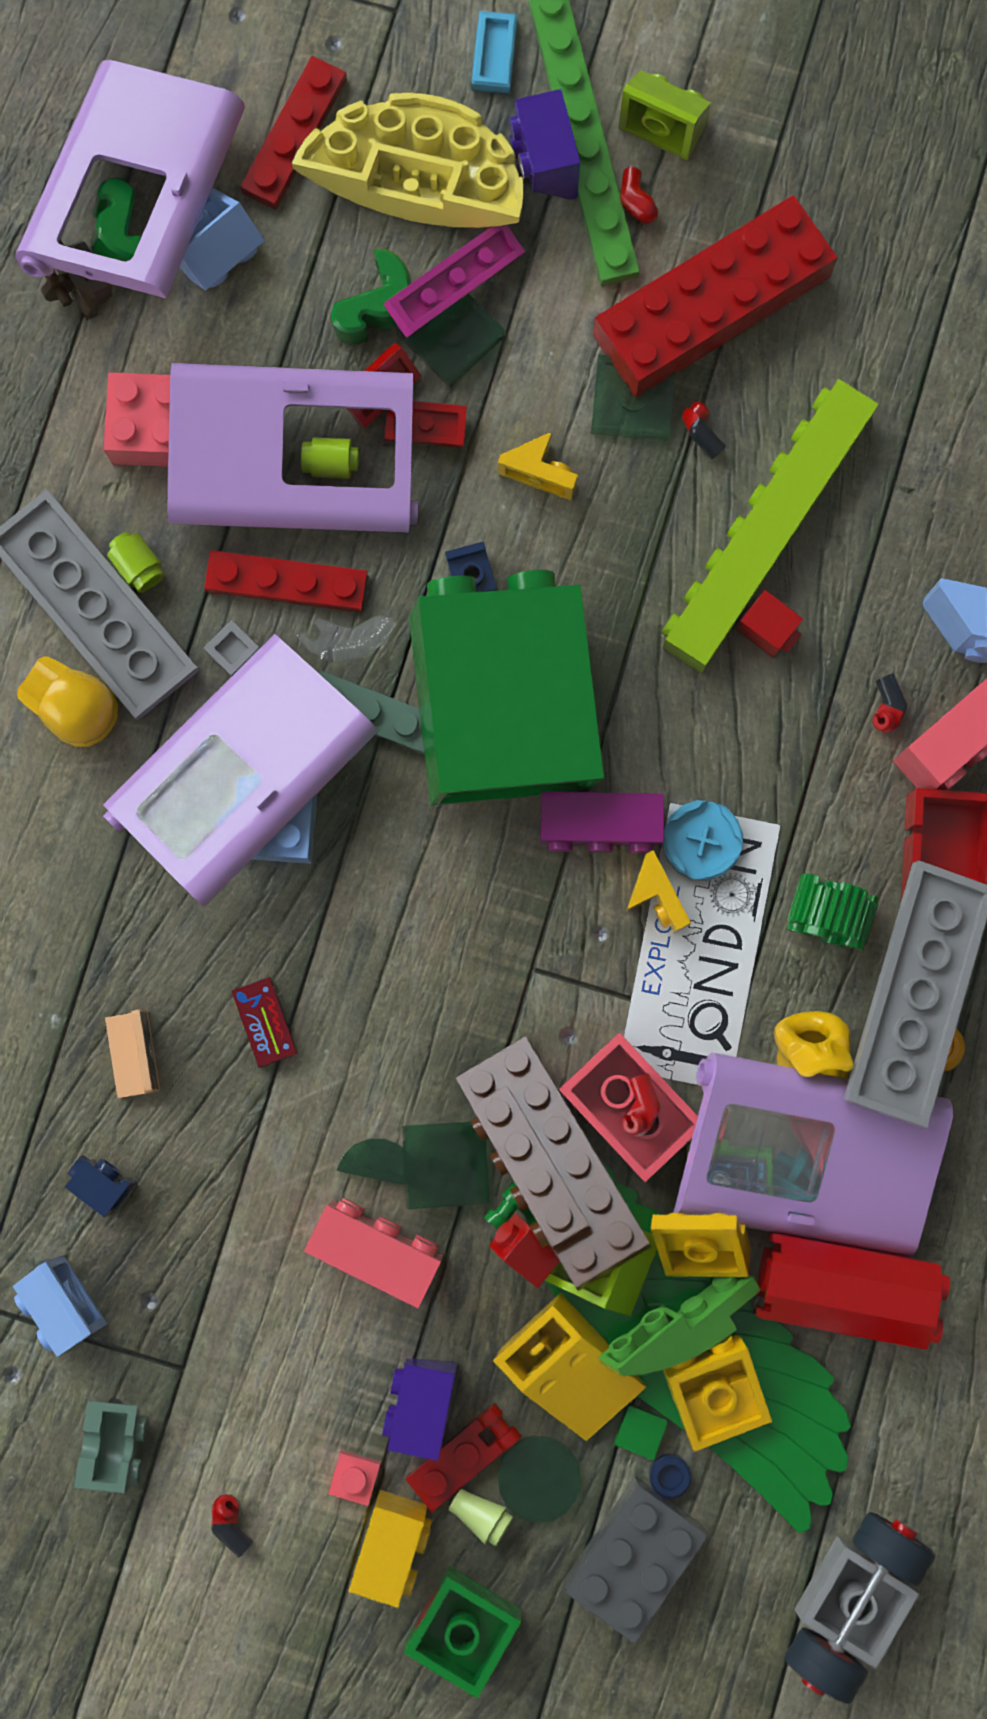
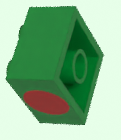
(462, 1631)

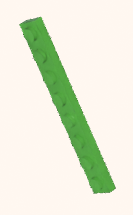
(597, 183)

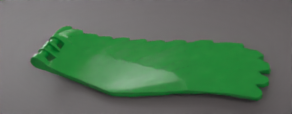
(779, 1459)

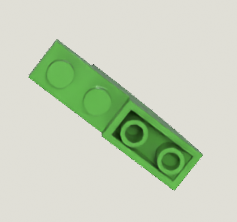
(675, 1337)

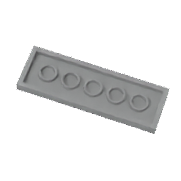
(93, 605)
(919, 995)

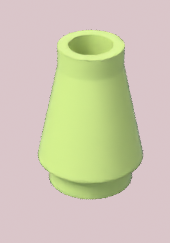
(481, 1516)

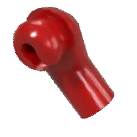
(635, 199)
(644, 1109)

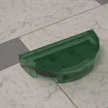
(376, 1160)

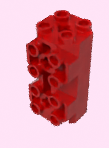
(851, 1291)

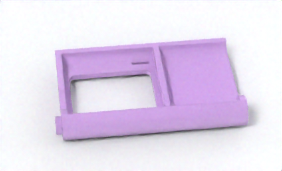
(152, 126)
(230, 448)

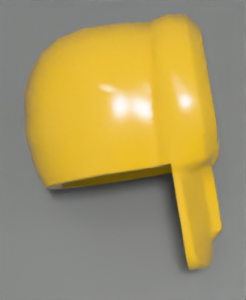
(69, 702)
(814, 1044)

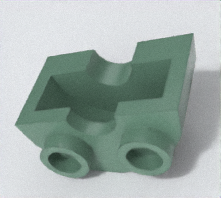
(110, 1447)

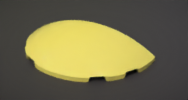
(417, 162)

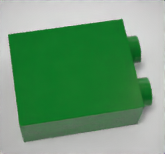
(504, 689)

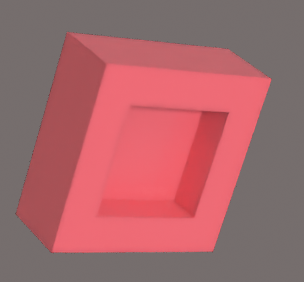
(354, 1477)

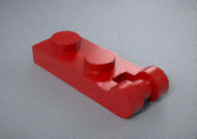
(462, 1458)

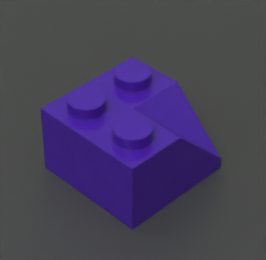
(546, 144)
(421, 1408)

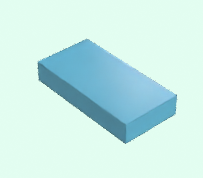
(494, 52)

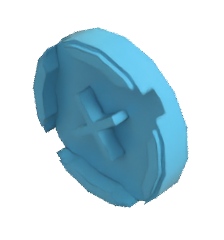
(702, 840)

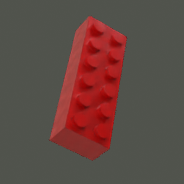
(714, 296)

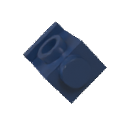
(469, 559)
(98, 1184)

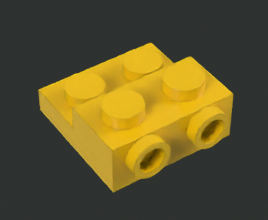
(702, 1245)
(718, 1394)

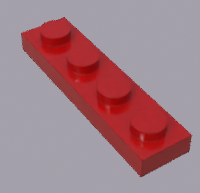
(301, 114)
(286, 581)

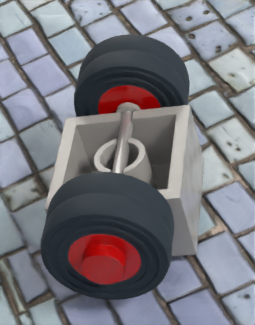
(857, 1605)

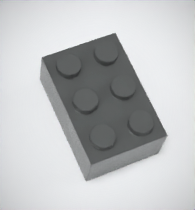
(634, 1559)

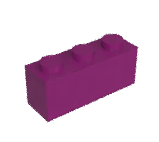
(602, 821)

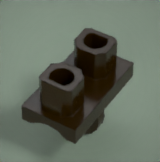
(85, 292)

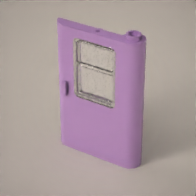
(239, 769)
(794, 1145)

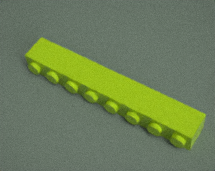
(768, 526)

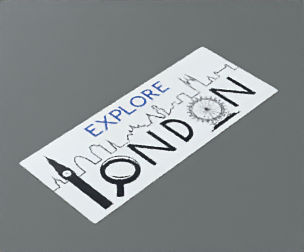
(698, 980)

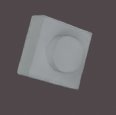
(231, 648)

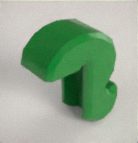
(113, 215)
(366, 309)

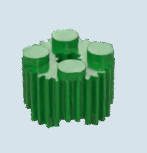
(832, 912)

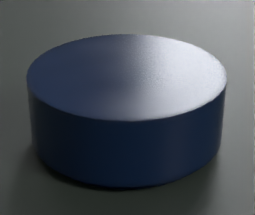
(670, 1476)

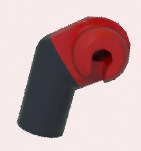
(700, 431)
(892, 707)
(225, 1524)

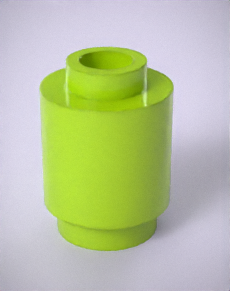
(329, 457)
(135, 561)

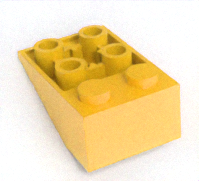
(560, 1369)

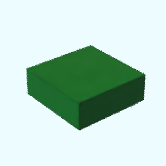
(640, 1431)

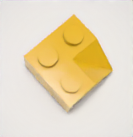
(392, 1538)

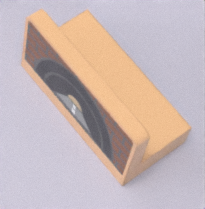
(132, 1054)

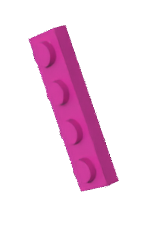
(453, 278)

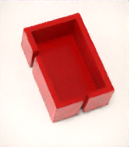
(946, 832)

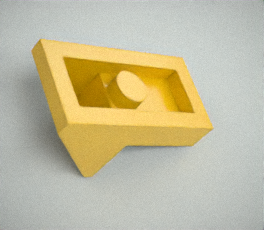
(528, 467)
(654, 883)

